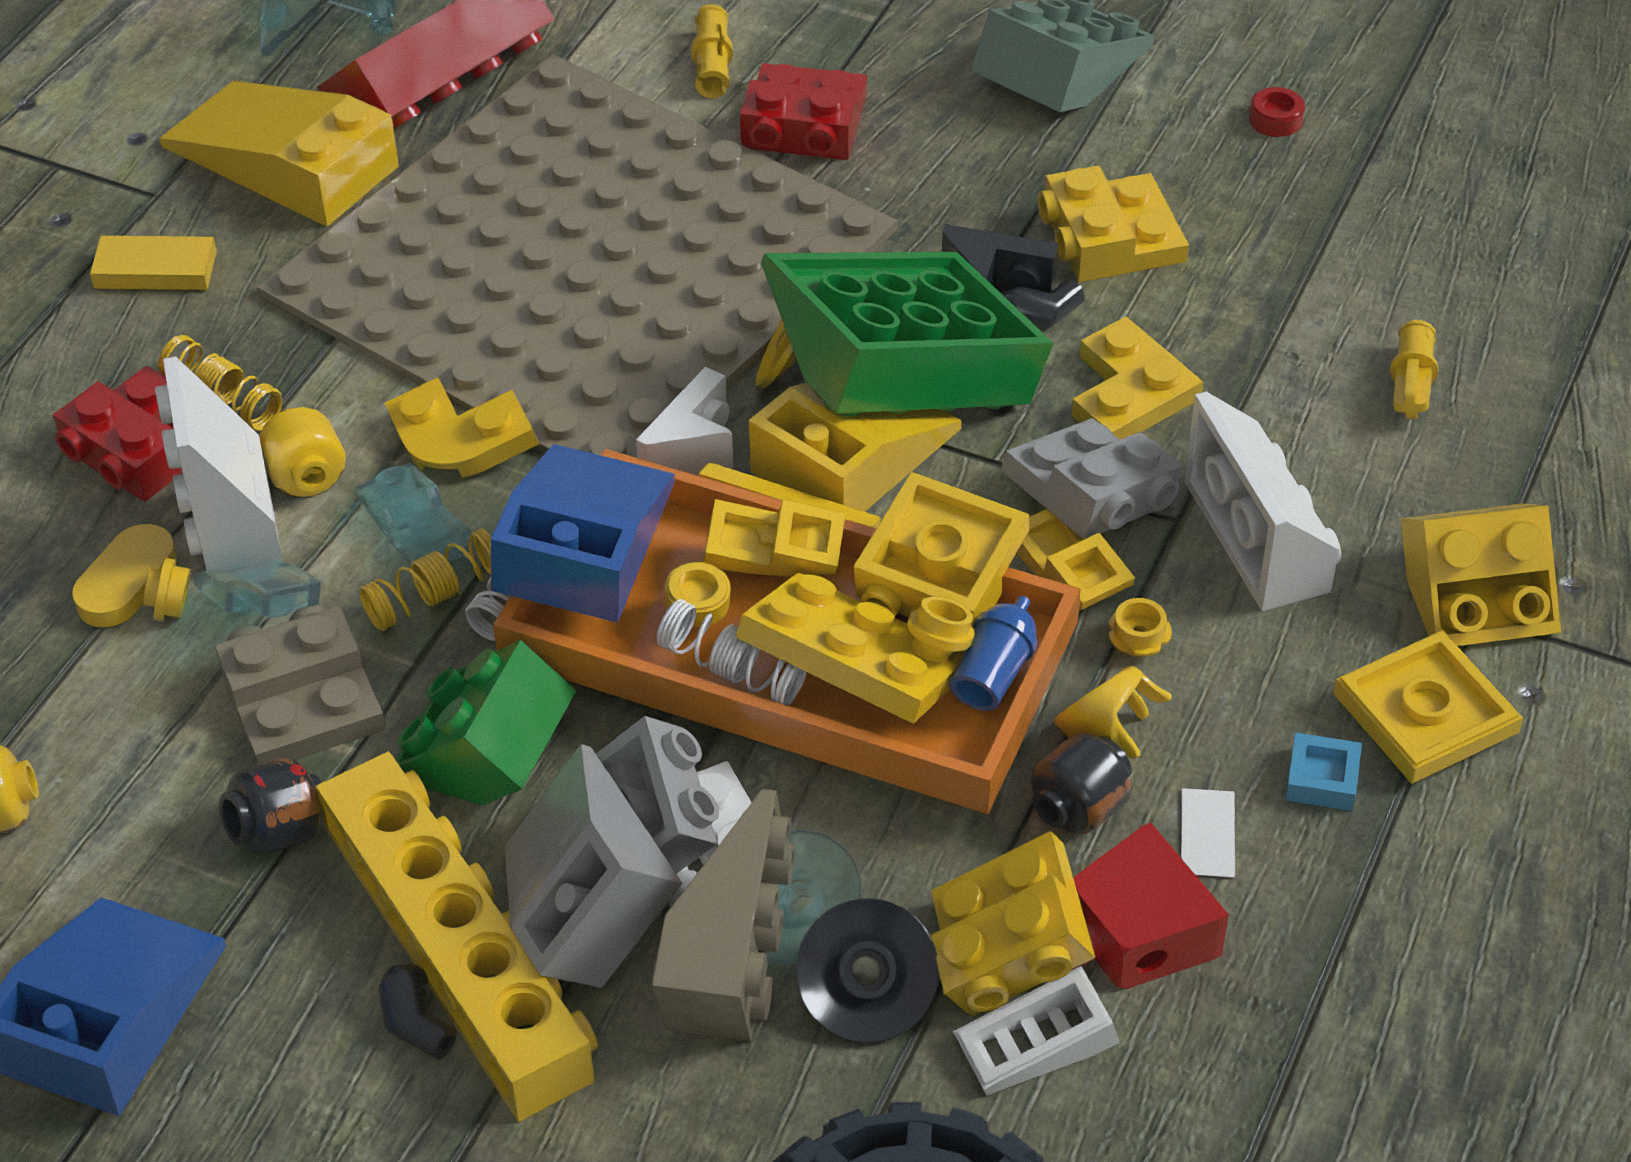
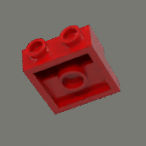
(803, 111)
(119, 434)

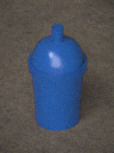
(999, 648)

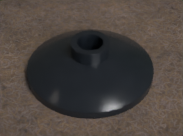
(904, 963)

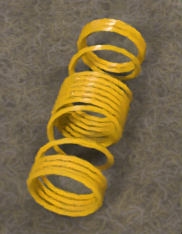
(230, 384)
(432, 577)

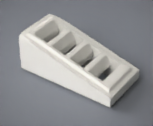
(1047, 1001)

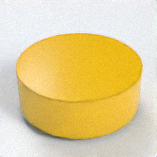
(700, 586)

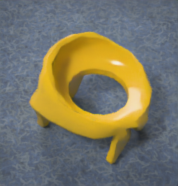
(1098, 709)

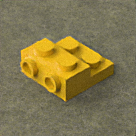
(1110, 224)
(939, 546)
(1009, 926)

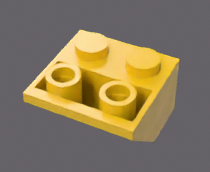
(1483, 573)

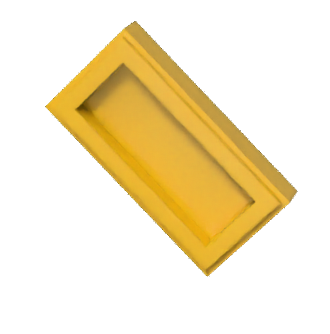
(153, 262)

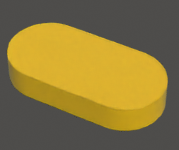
(117, 579)

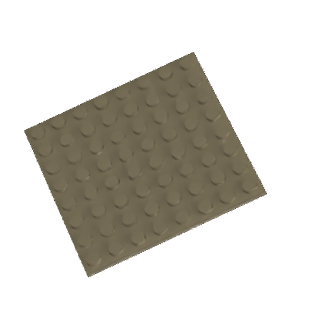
(570, 257)

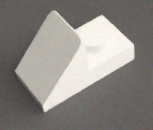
(691, 428)

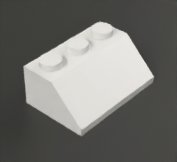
(1257, 507)

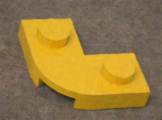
(461, 442)

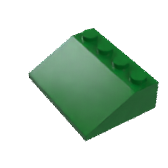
(904, 332)

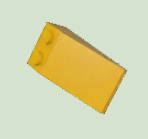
(290, 145)

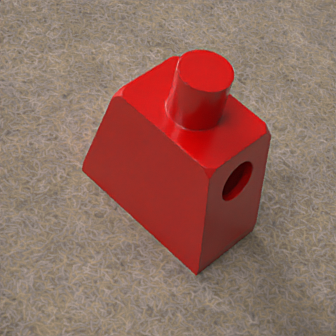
(1148, 911)

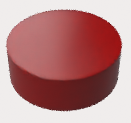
(1276, 111)

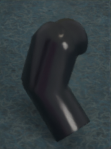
(1046, 308)
(405, 1015)

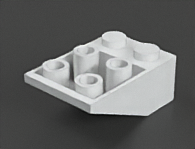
(221, 474)

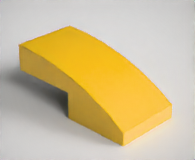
(774, 543)
(1064, 557)

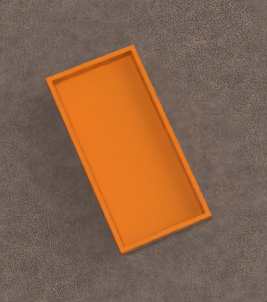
(945, 754)

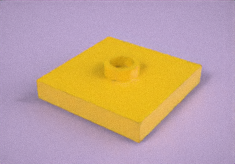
(1427, 706)

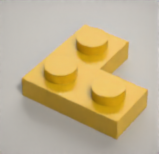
(1141, 380)

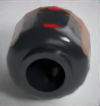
(1081, 783)
(271, 806)

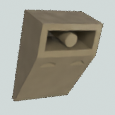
(721, 927)

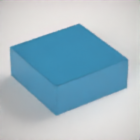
(1323, 771)

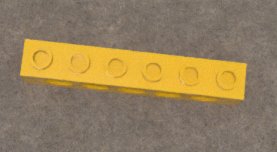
(426, 889)

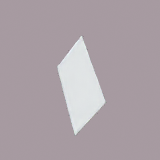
(1208, 832)

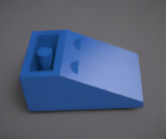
(578, 531)
(100, 1002)

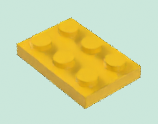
(849, 645)

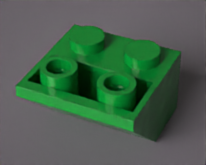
(485, 725)

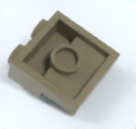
(299, 685)

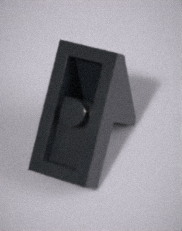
(1004, 258)

